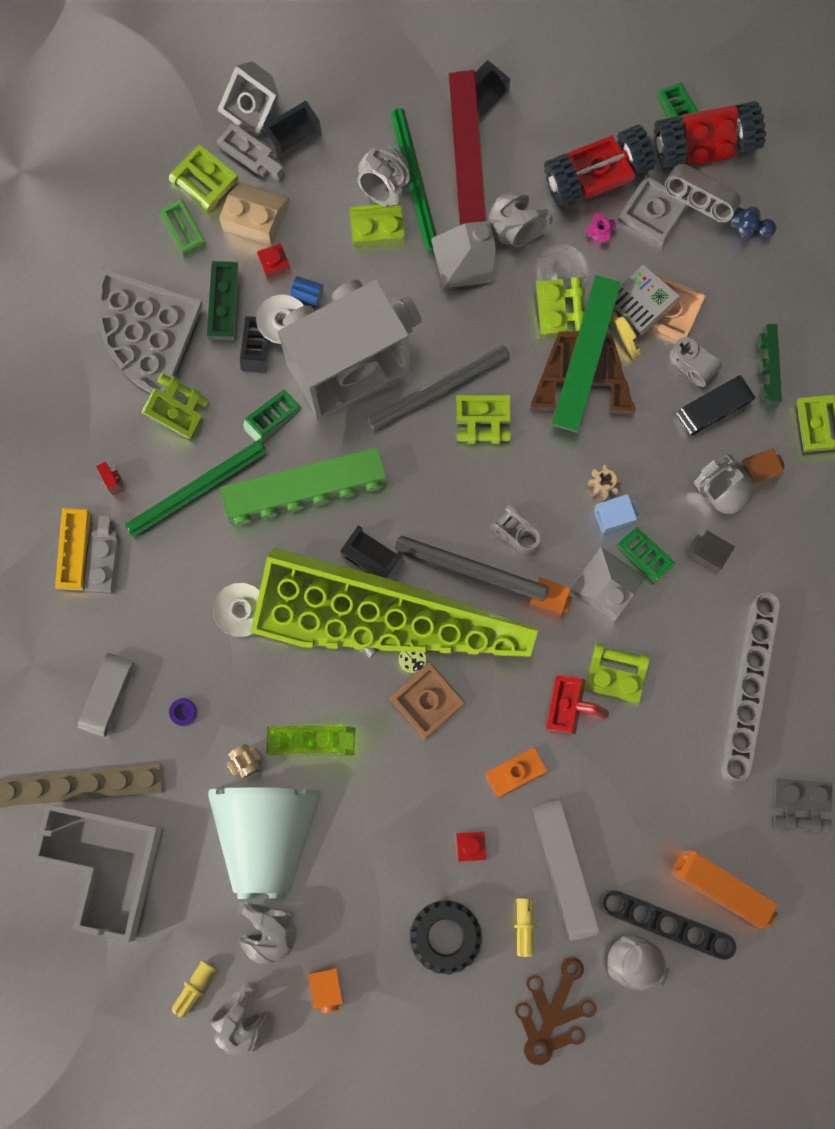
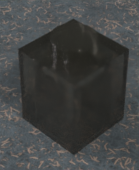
(710, 551)

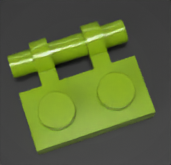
(552, 305)
(483, 410)
(171, 412)

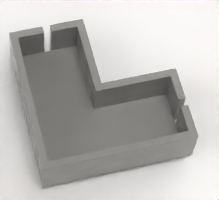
(117, 866)

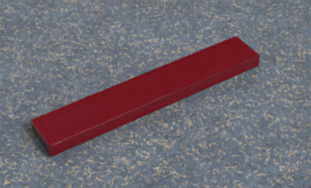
(467, 146)

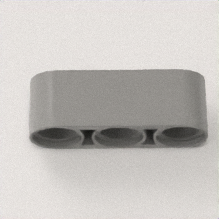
(708, 204)
(106, 694)

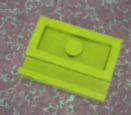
(376, 224)

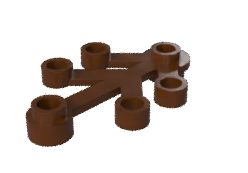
(552, 1015)

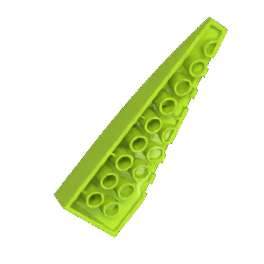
(338, 606)

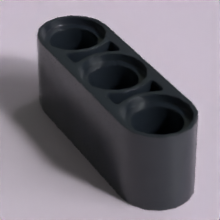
(715, 405)

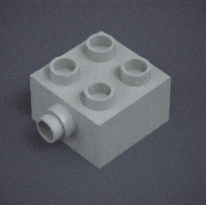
(348, 344)

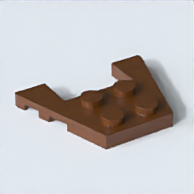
(607, 374)

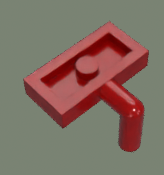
(568, 704)

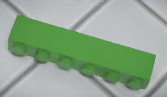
(303, 486)

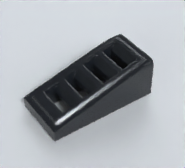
(253, 359)

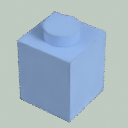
(616, 514)

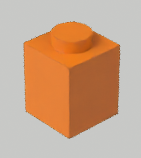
(556, 600)
(326, 989)

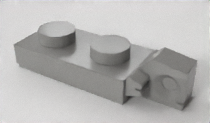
(250, 152)
(101, 557)

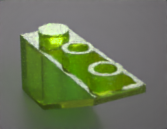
(311, 740)

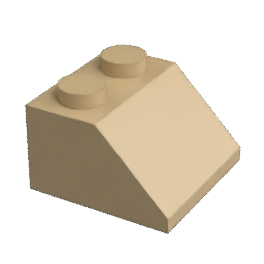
(253, 213)

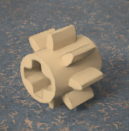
(603, 475)
(244, 761)

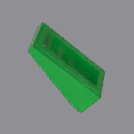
(672, 91)
(265, 410)
(653, 548)

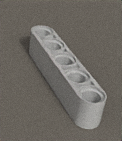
(565, 870)

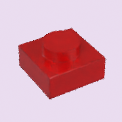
(273, 260)
(110, 477)
(471, 846)

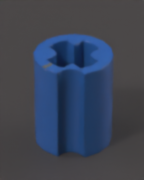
(307, 290)

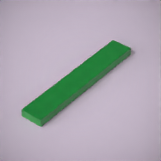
(586, 354)

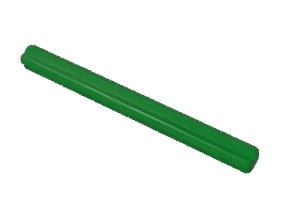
(415, 182)
(195, 488)

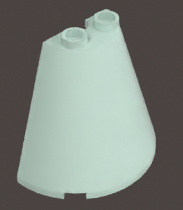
(262, 836)

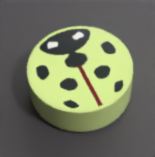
(411, 661)

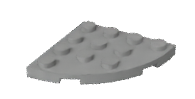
(144, 327)

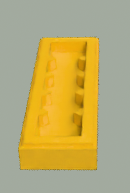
(73, 549)

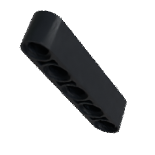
(681, 925)

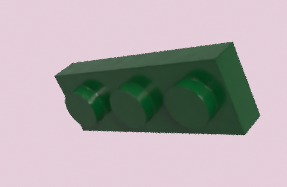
(222, 300)
(770, 366)

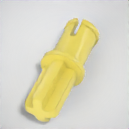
(525, 927)
(193, 989)

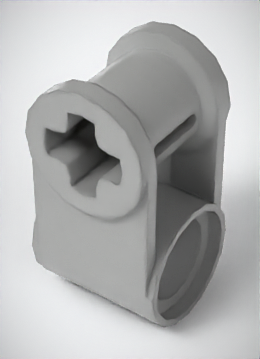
(696, 363)
(513, 527)

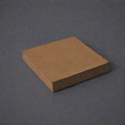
(426, 700)

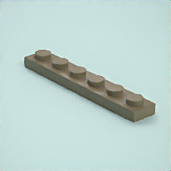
(81, 785)

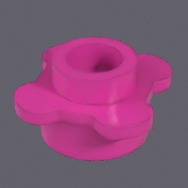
(598, 234)

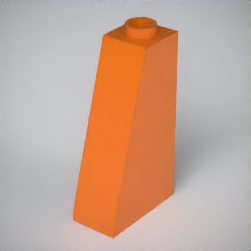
(724, 889)

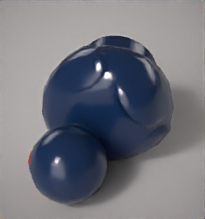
(749, 221)

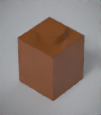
(764, 467)

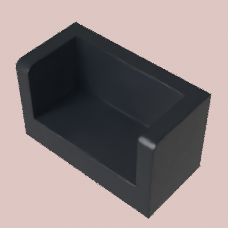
(491, 87)
(292, 130)
(370, 555)

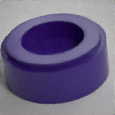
(183, 712)

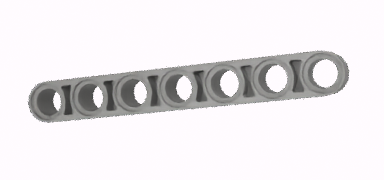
(741, 697)

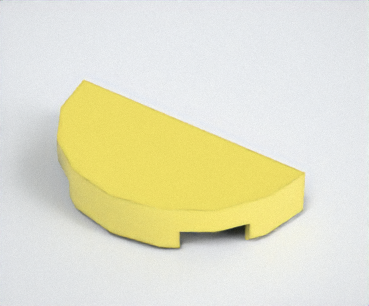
(625, 335)

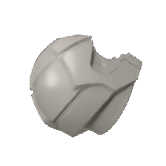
(383, 169)
(514, 223)
(726, 485)
(276, 933)
(636, 963)
(235, 1030)

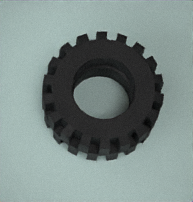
(470, 944)

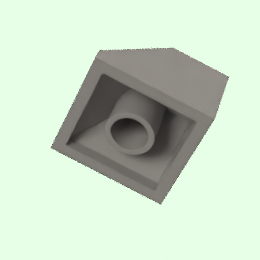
(249, 98)
(465, 255)
(607, 584)

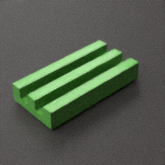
(192, 245)

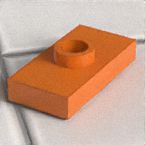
(515, 772)

